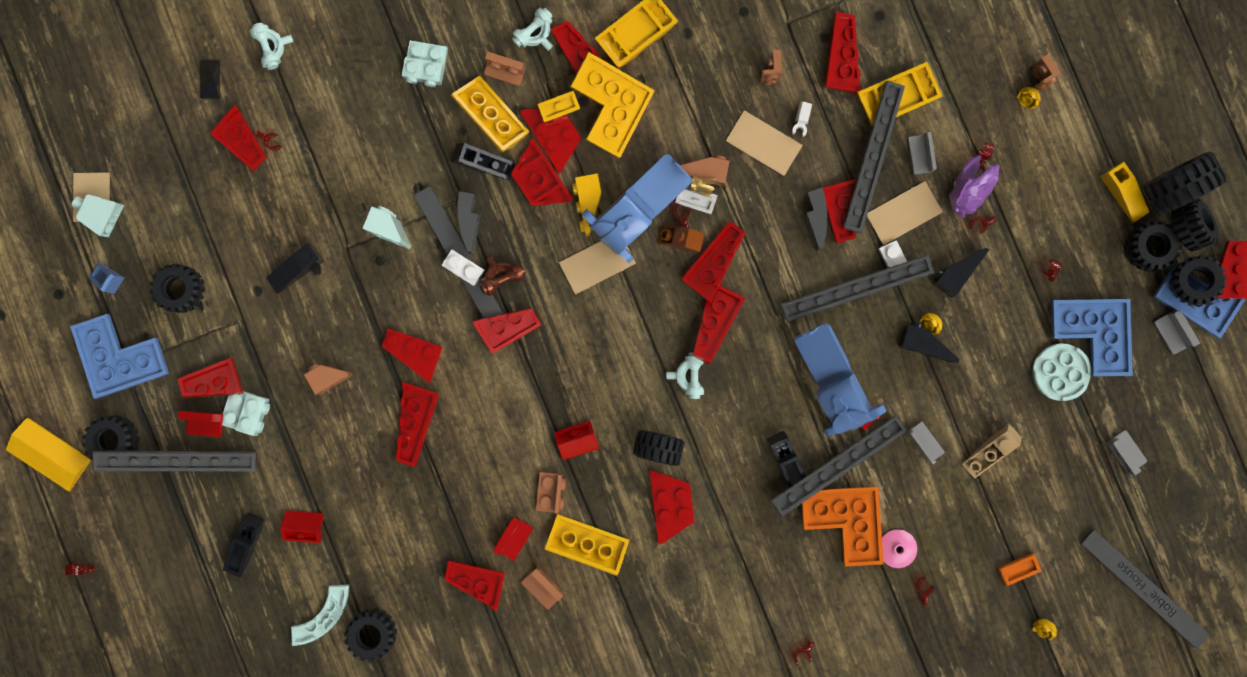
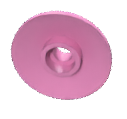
(891, 541)

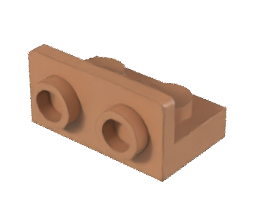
(504, 69)
(774, 69)
(1045, 71)
(549, 492)

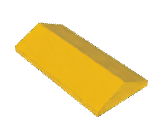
(490, 114)
(47, 454)
(587, 545)

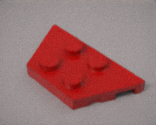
(555, 136)
(539, 179)
(671, 505)

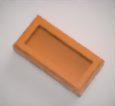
(1019, 569)

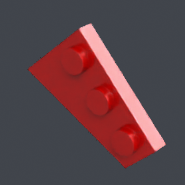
(239, 139)
(837, 204)
(506, 328)
(212, 381)
(477, 581)

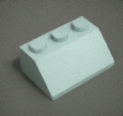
(383, 224)

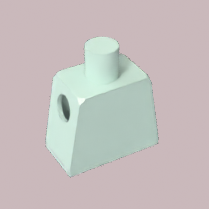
(97, 213)

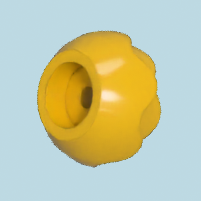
(1029, 97)
(931, 323)
(1045, 629)

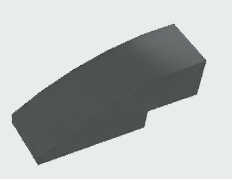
(817, 217)
(468, 220)

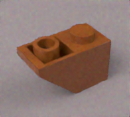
(681, 238)

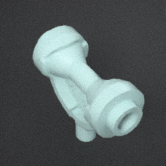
(543, 20)
(261, 34)
(693, 388)

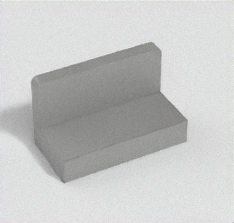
(921, 154)
(1176, 331)
(925, 442)
(1127, 452)

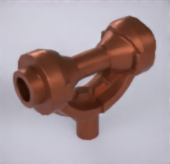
(490, 284)

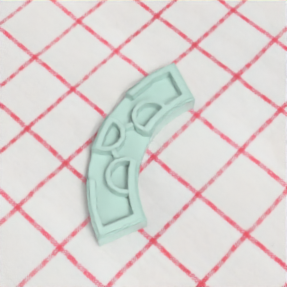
(325, 620)

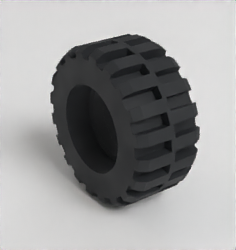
(1184, 183)

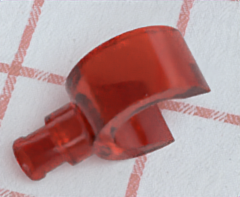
(266, 138)
(985, 153)
(684, 221)
(985, 222)
(1053, 270)
(78, 569)
(924, 594)
(807, 648)

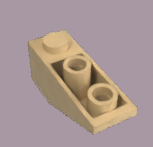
(993, 450)

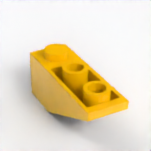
(1126, 191)
(589, 197)

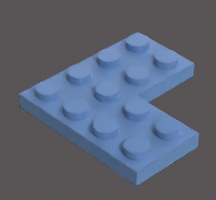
(1212, 317)
(1105, 323)
(109, 366)

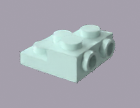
(424, 63)
(246, 413)

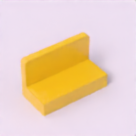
(558, 106)

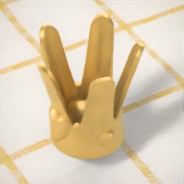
(700, 185)

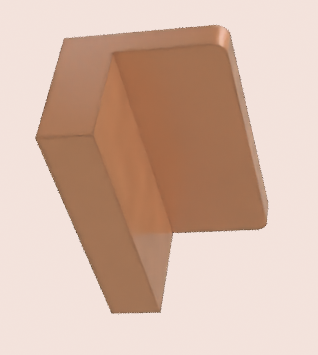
(542, 588)

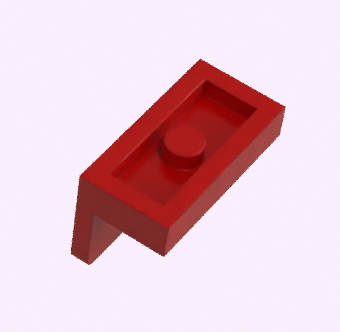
(202, 423)
(576, 440)
(302, 526)
(513, 538)

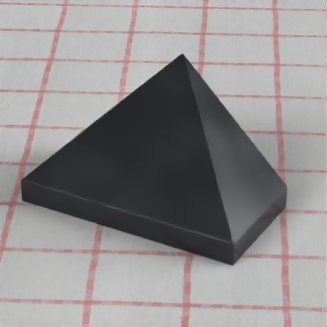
(210, 79)

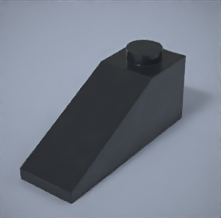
(482, 161)
(295, 267)
(953, 277)
(924, 342)

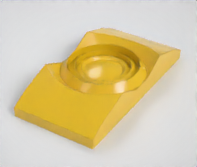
(636, 31)
(918, 91)

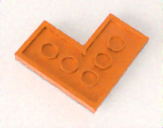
(856, 514)

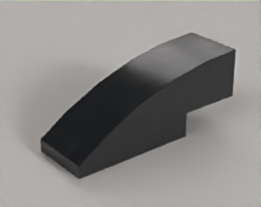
(786, 458)
(243, 544)

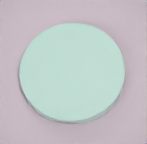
(1061, 372)

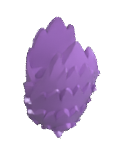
(971, 192)

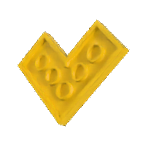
(622, 102)

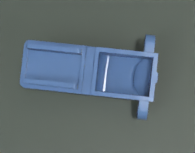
(639, 205)
(839, 388)

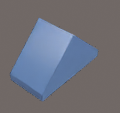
(106, 278)

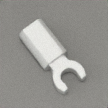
(802, 117)

